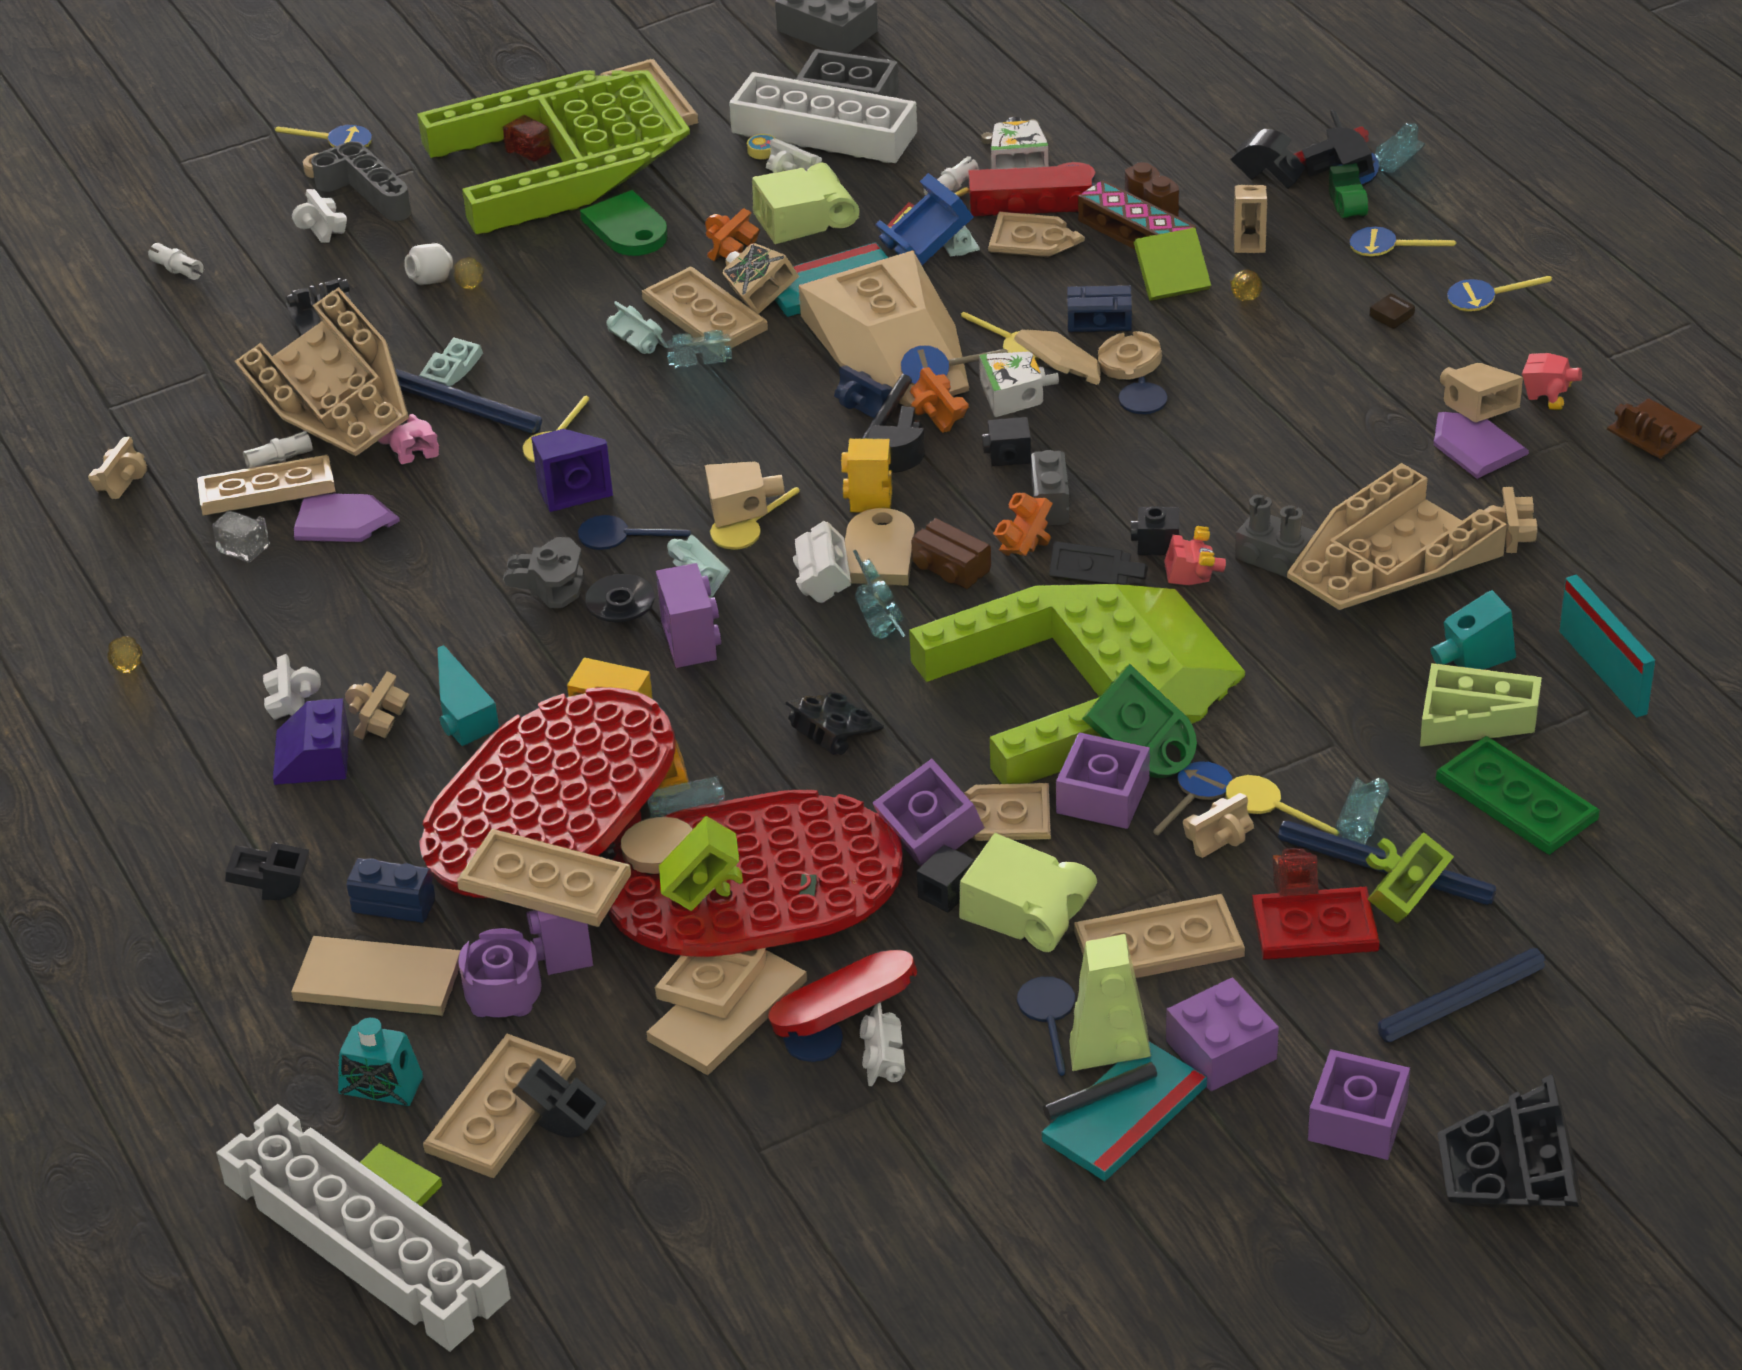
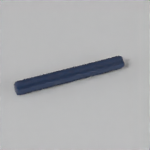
(1460, 995)

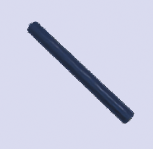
(469, 402)
(1357, 853)

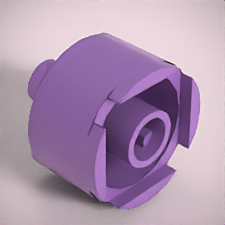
(500, 974)

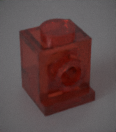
(527, 138)
(1295, 872)

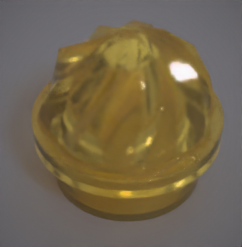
(468, 273)
(1246, 285)
(124, 654)

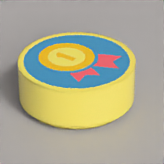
(759, 146)

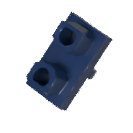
(860, 391)

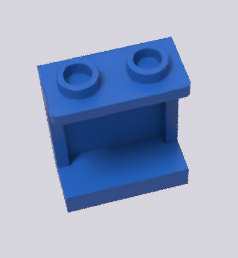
(928, 223)

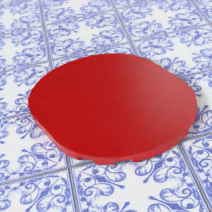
(553, 776)
(777, 842)

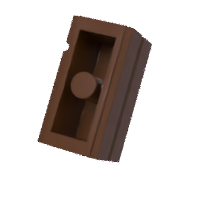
(951, 553)

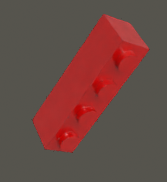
(1027, 189)

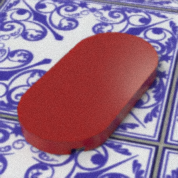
(843, 993)

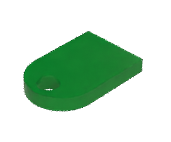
(626, 224)
(1141, 715)

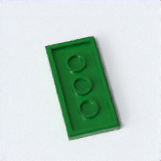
(1517, 795)

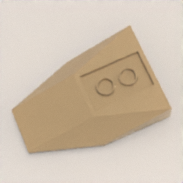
(878, 315)
(332, 378)
(1392, 541)

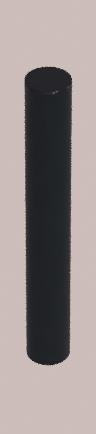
(890, 403)
(1100, 1091)

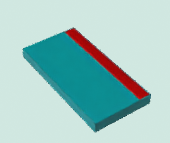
(820, 268)
(1607, 646)
(1116, 1127)

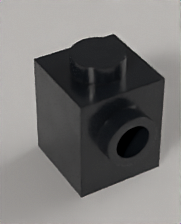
(1008, 441)
(1155, 529)
(941, 876)

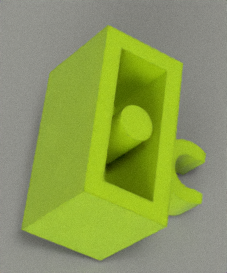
(700, 864)
(1407, 875)

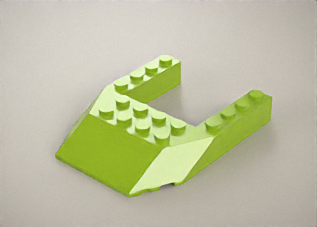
(597, 124)
(1101, 634)

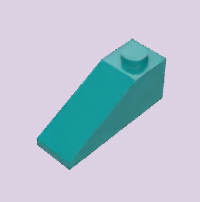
(464, 703)

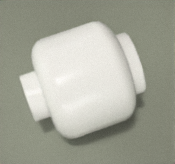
(428, 264)

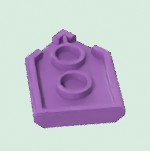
(1475, 445)
(341, 517)

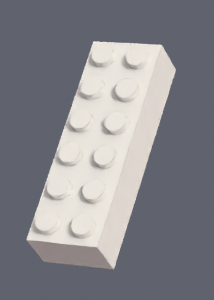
(824, 117)

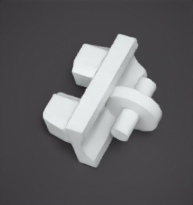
(789, 157)
(319, 216)
(288, 688)

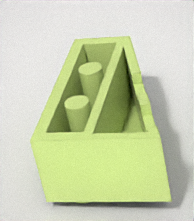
(1477, 704)
(1108, 1009)

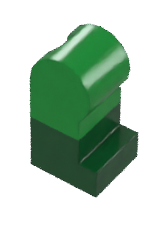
(1347, 191)

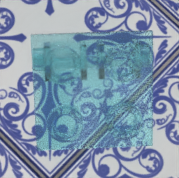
(875, 604)

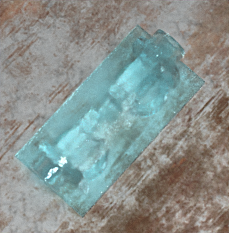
(1399, 148)
(710, 345)
(685, 796)
(1361, 809)

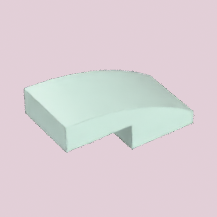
(452, 363)

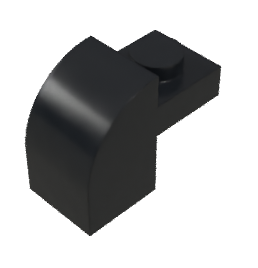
(1341, 148)
(1268, 150)
(905, 440)

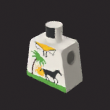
(1018, 145)
(1014, 381)

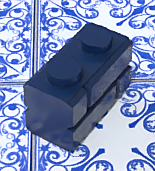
(1099, 308)
(391, 890)

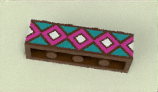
(1124, 214)

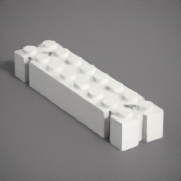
(364, 1227)

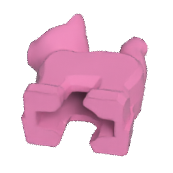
(410, 437)

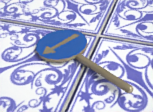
(936, 360)
(1199, 781)

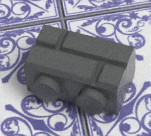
(1051, 482)

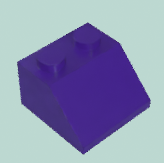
(571, 468)
(313, 744)

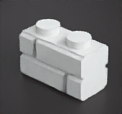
(821, 562)

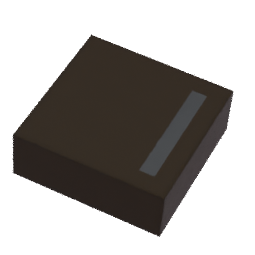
(1392, 311)

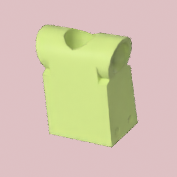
(802, 202)
(1023, 892)

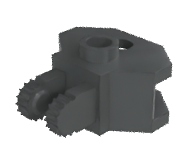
(548, 571)

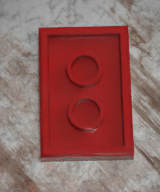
(1315, 923)

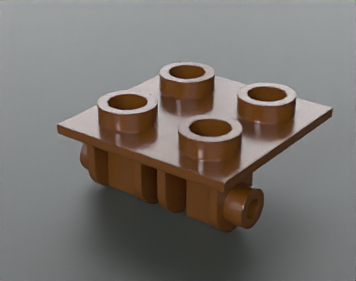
(1652, 427)

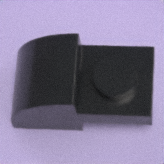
(273, 871)
(563, 1106)

